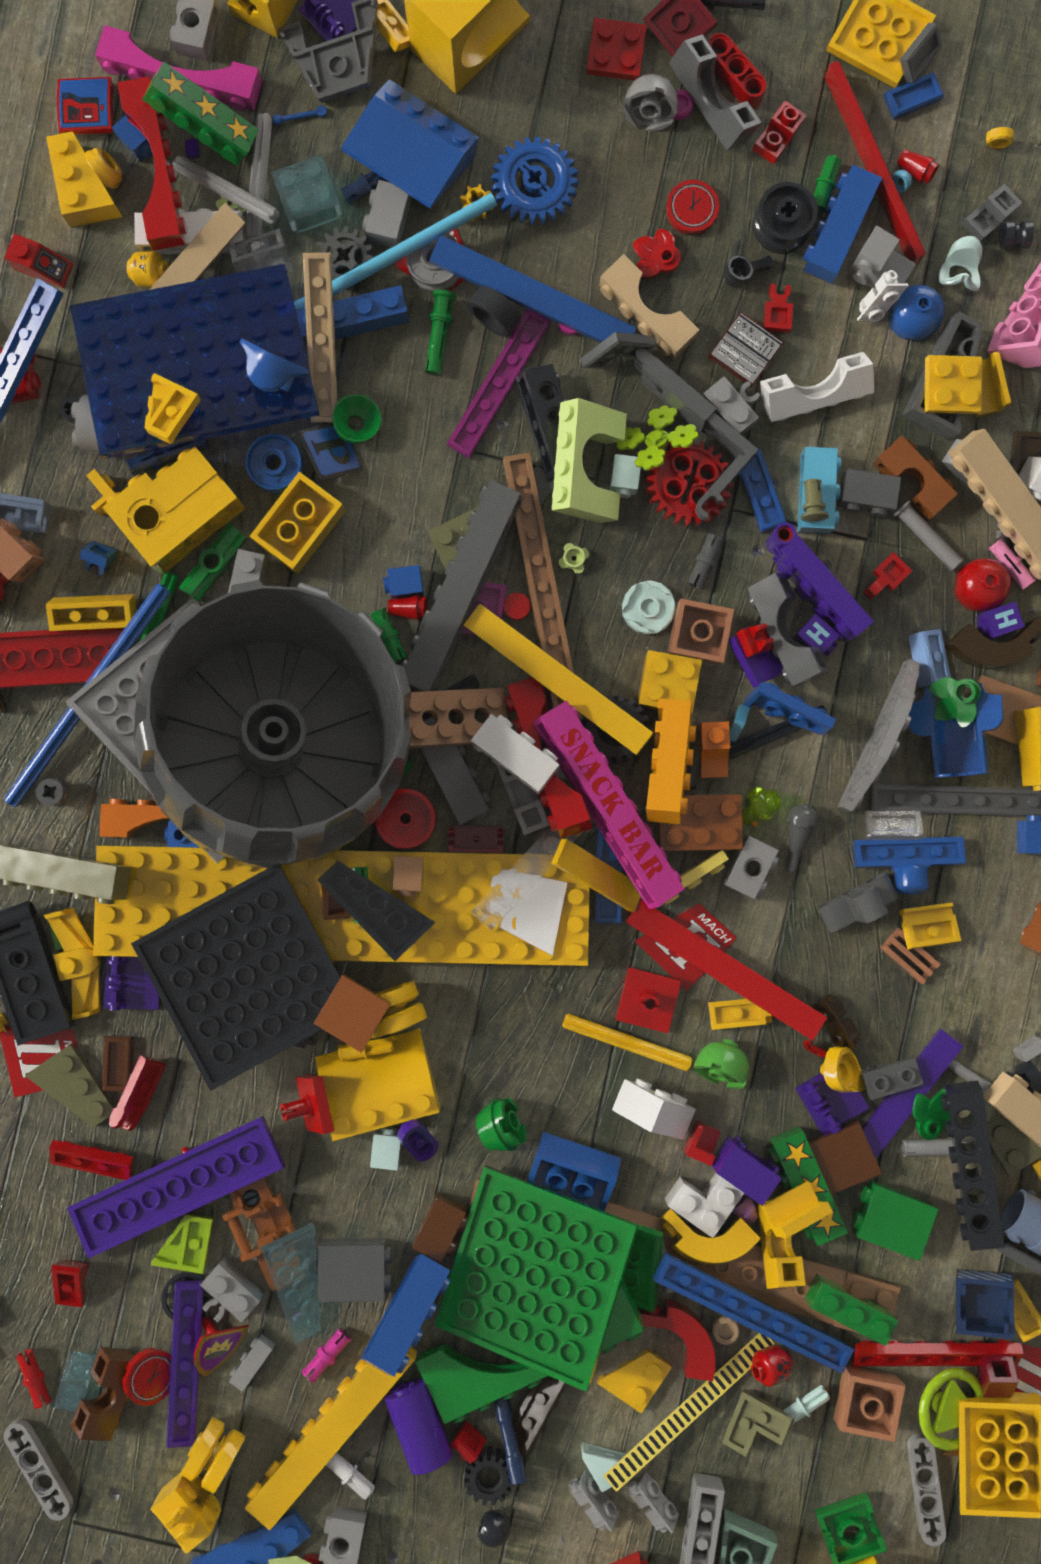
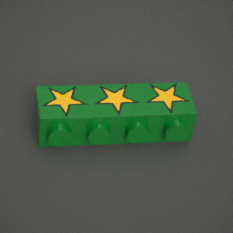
(200, 114)
(799, 1165)

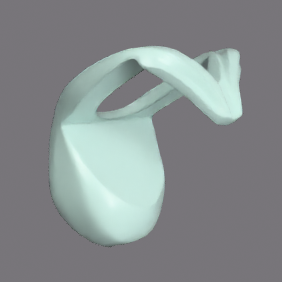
(967, 254)

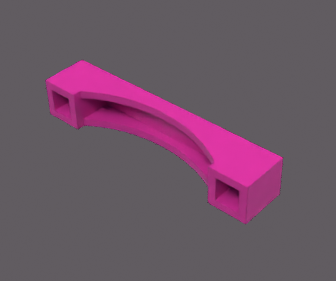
(232, 85)

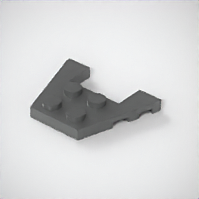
(340, 63)

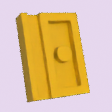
(930, 926)

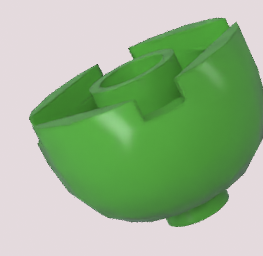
(723, 1063)

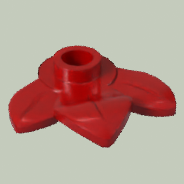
(653, 251)

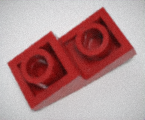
(779, 132)

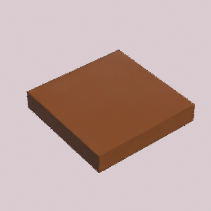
(352, 1013)

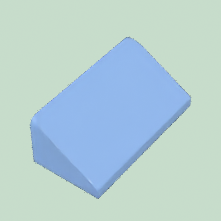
(930, 652)

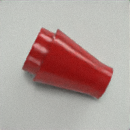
(919, 166)
(409, 607)

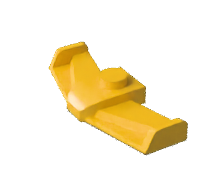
(76, 962)

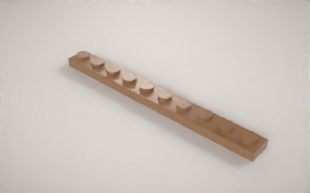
(538, 564)

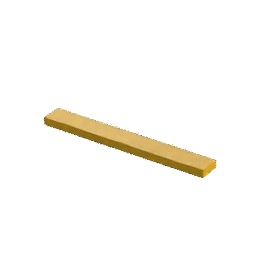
(558, 679)

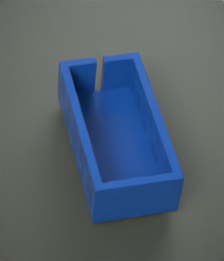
(405, 1315)

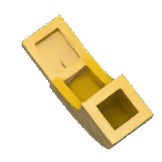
(709, 1251)

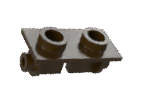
(841, 1033)

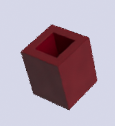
(997, 1376)

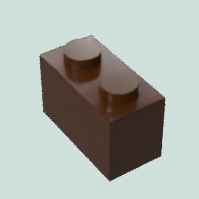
(440, 1227)

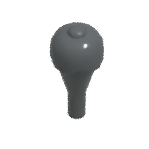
(801, 823)

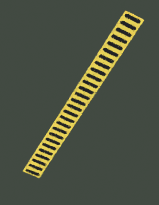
(685, 1414)

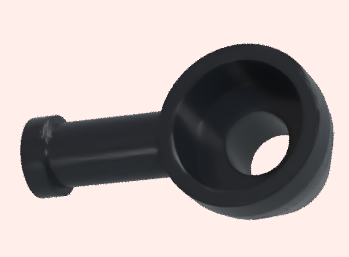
(740, 269)

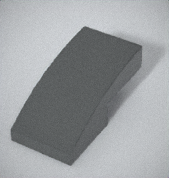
(991, 213)

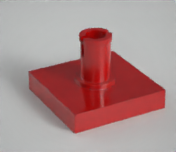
(648, 999)
(312, 1105)

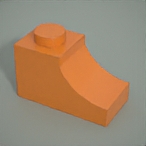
(713, 749)

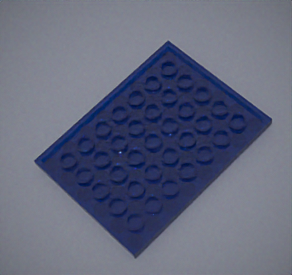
(193, 340)

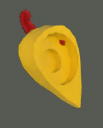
(839, 1068)

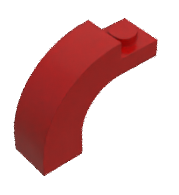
(699, 1351)

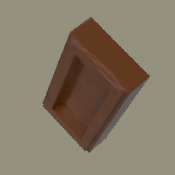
(117, 1062)

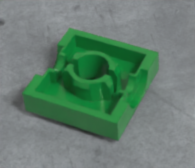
(845, 1513)

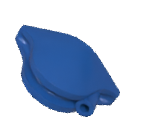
(270, 371)

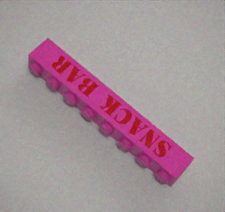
(609, 805)

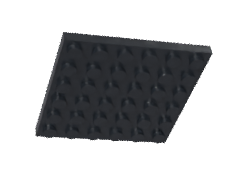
(241, 975)

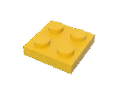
(953, 384)

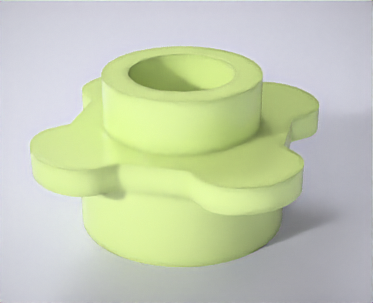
(580, 554)

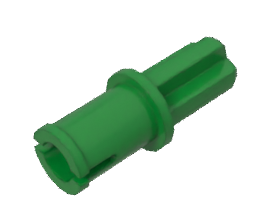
(826, 181)

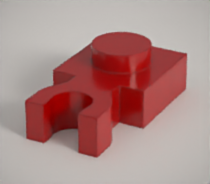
(778, 312)

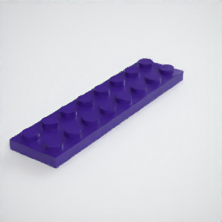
(176, 1187)

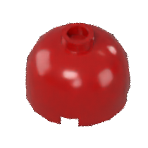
(982, 584)

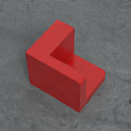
(702, 1143)

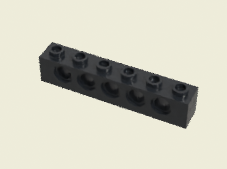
(988, 1231)

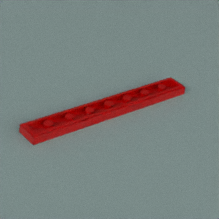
(874, 162)
(727, 970)

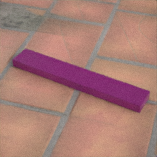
(498, 383)

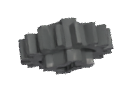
(351, 249)

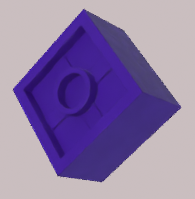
(746, 1170)

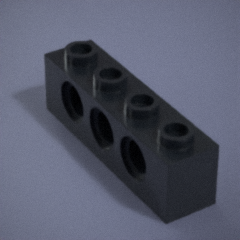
(538, 410)

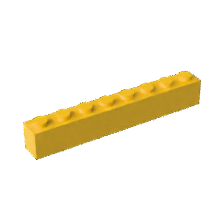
(319, 1441)

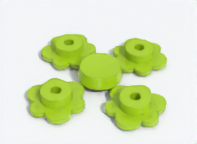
(658, 439)

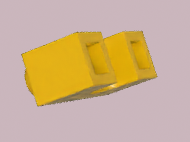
(781, 1265)

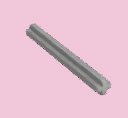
(259, 170)
(226, 189)

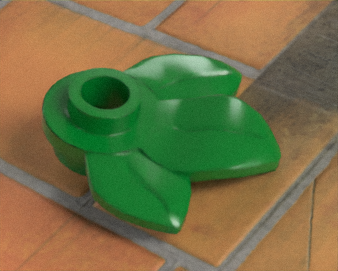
(954, 702)
(929, 1115)

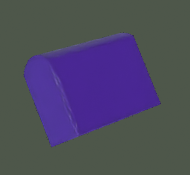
(192, 148)

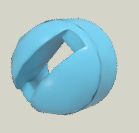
(898, 176)

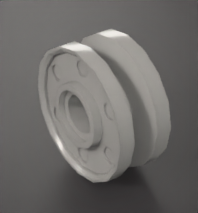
(426, 275)

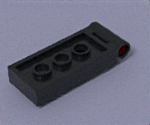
(32, 987)

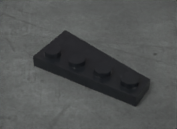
(378, 912)

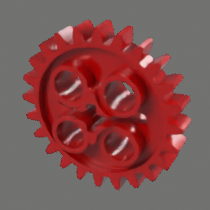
(669, 475)

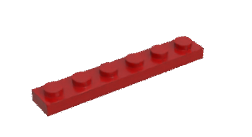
(932, 1354)

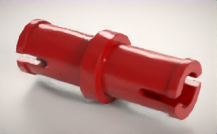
(33, 1378)

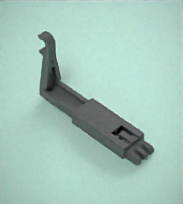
(699, 412)

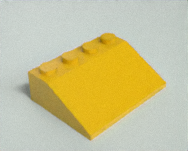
(379, 1090)
(1000, 1456)

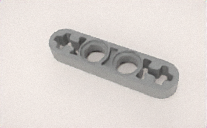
(43, 1467)
(926, 1489)

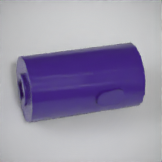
(418, 1426)

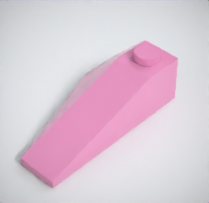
(1020, 334)

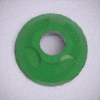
(360, 407)

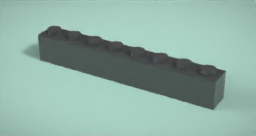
(462, 585)

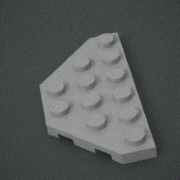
(883, 737)

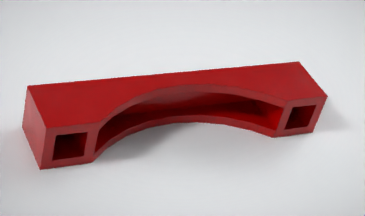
(161, 215)
(566, 805)

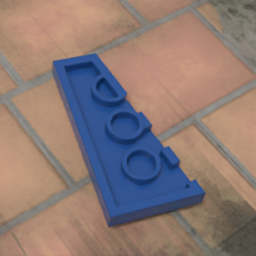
(260, 1544)

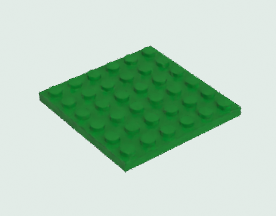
(537, 1277)

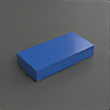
(913, 96)

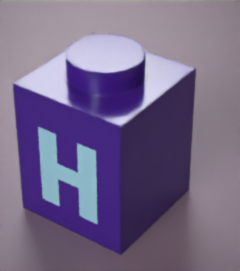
(1000, 621)
(817, 634)

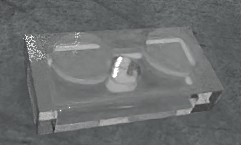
(893, 825)

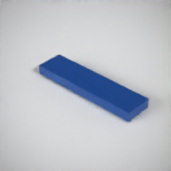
(605, 909)

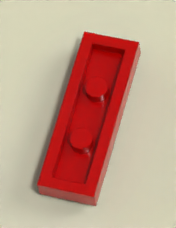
(91, 1159)

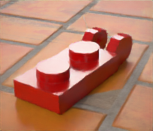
(137, 1093)

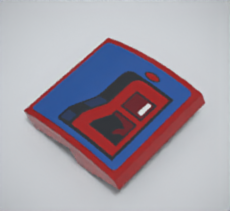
(85, 105)

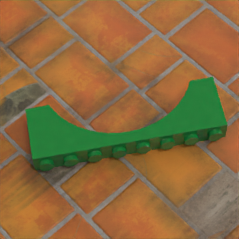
(466, 1384)

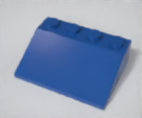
(410, 144)

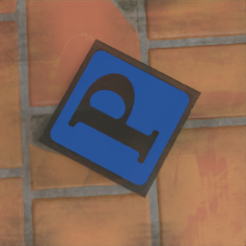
(329, 452)

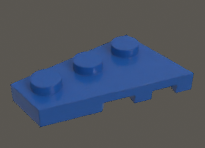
(793, 707)

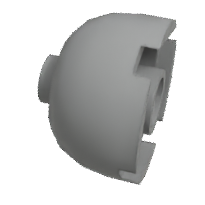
(651, 102)

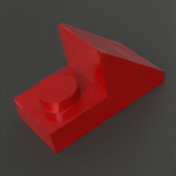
(68, 1282)

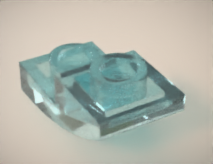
(74, 1381)

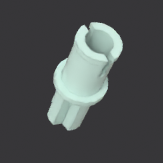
(808, 1403)

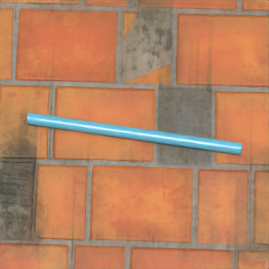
(409, 246)

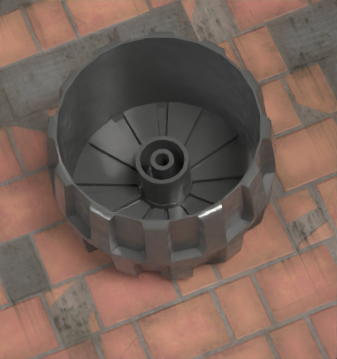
(283, 669)

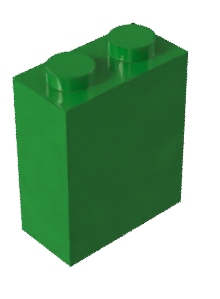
(894, 1220)

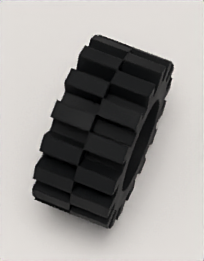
(483, 1491)

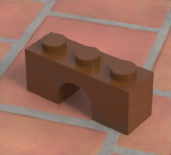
(100, 1416)

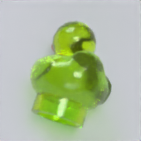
(763, 806)

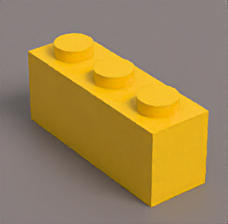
(90, 612)

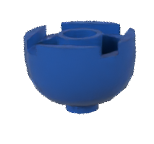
(917, 313)

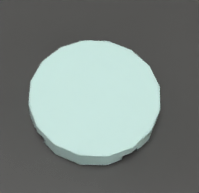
(648, 607)

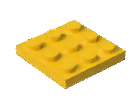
(877, 36)

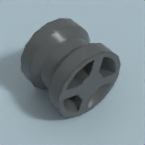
(58, 792)

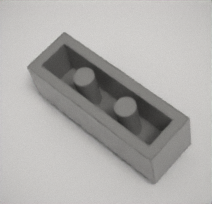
(251, 1362)

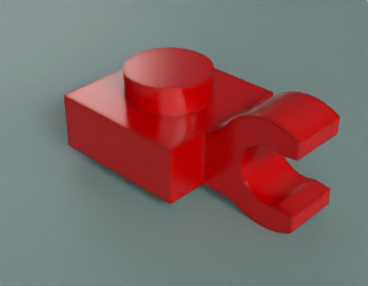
(889, 574)

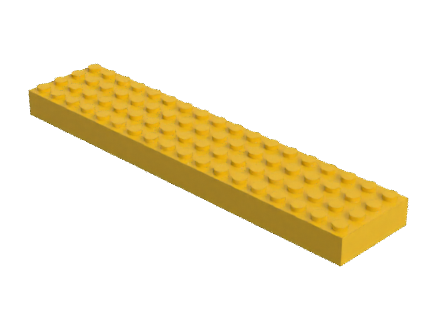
(178, 879)

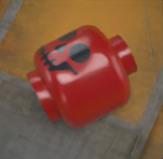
(772, 1365)

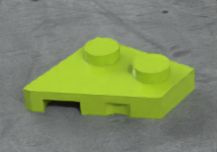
(187, 1245)

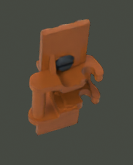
(269, 1218)

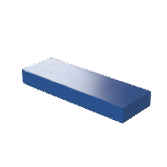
(762, 494)

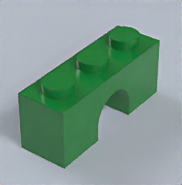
(850, 1311)

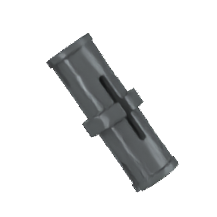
(705, 561)

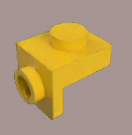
(105, 487)

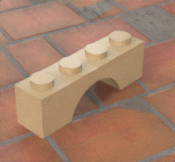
(671, 331)

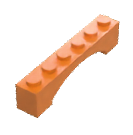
(123, 820)

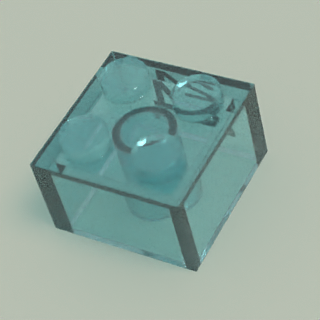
(307, 194)

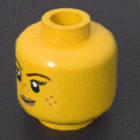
(146, 268)

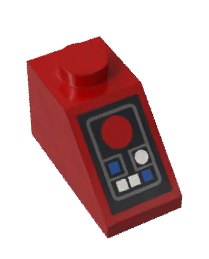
(38, 261)

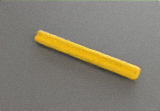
(627, 1042)

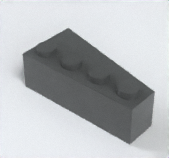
(958, 338)

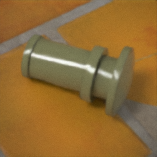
(814, 505)

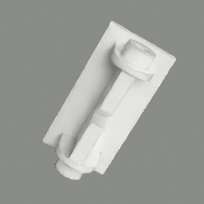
(881, 298)

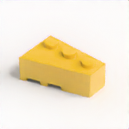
(79, 190)

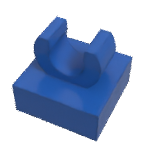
(99, 555)

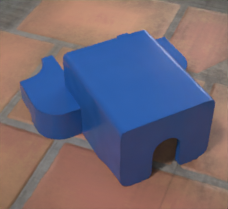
(954, 748)

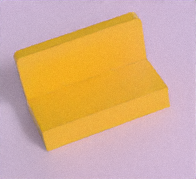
(995, 392)
(795, 1210)

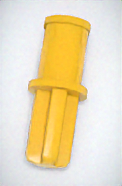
(373, 1047)

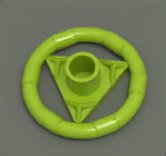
(945, 1405)

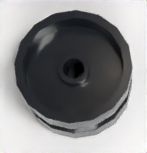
(785, 217)

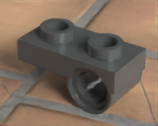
(891, 1078)

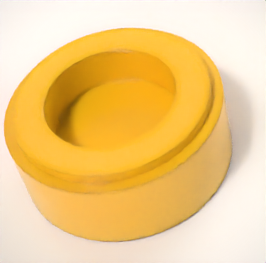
(999, 137)

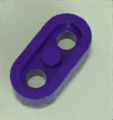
(417, 1140)

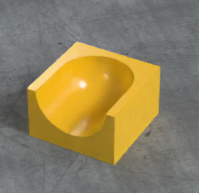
(461, 35)

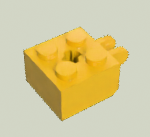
(186, 1511)

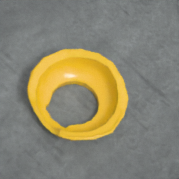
(105, 167)

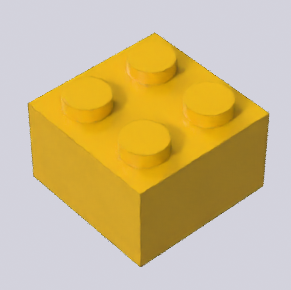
(668, 678)

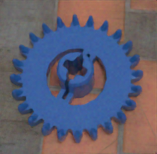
(540, 198)

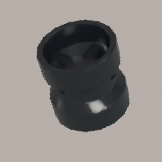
(1016, 234)

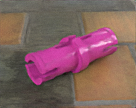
(326, 1355)

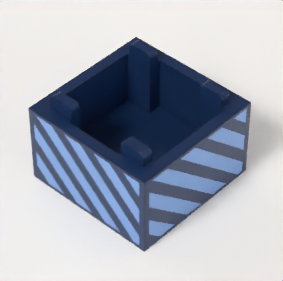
(985, 1304)

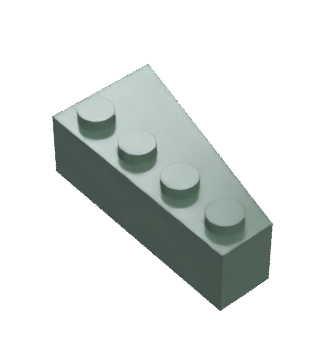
(745, 1541)

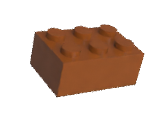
(710, 824)

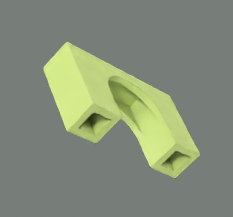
(572, 489)

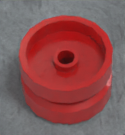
(422, 821)

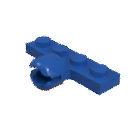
(909, 858)

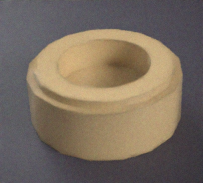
(725, 1330)

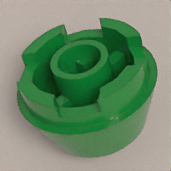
(500, 1126)

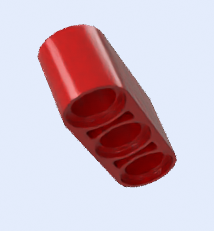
(737, 83)

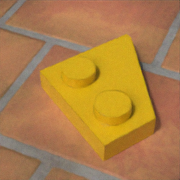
(169, 408)
(636, 1379)

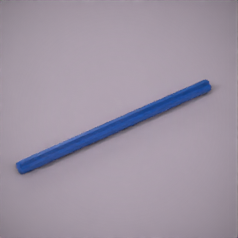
(69, 718)

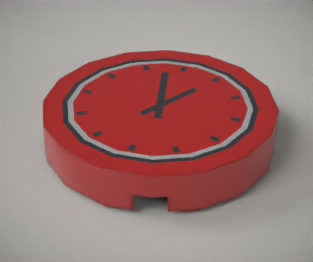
(692, 207)
(148, 1377)

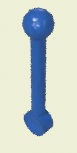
(321, 112)

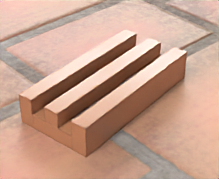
(927, 971)

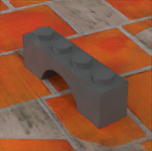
(695, 68)
(772, 599)

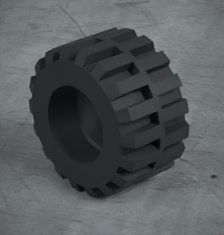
(618, 753)

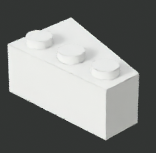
(515, 753)

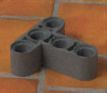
(860, 903)

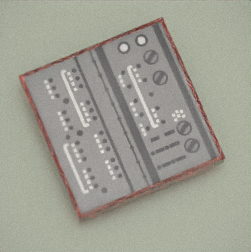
(745, 349)

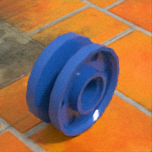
(265, 450)

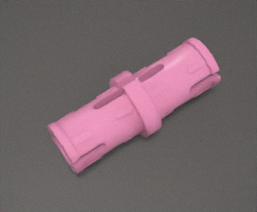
(1001, 548)

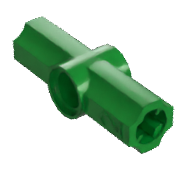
(224, 548)

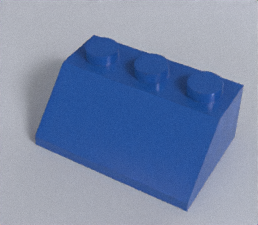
(574, 1170)

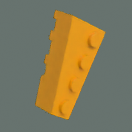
(670, 762)

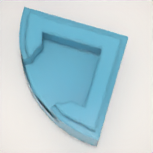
(739, 722)

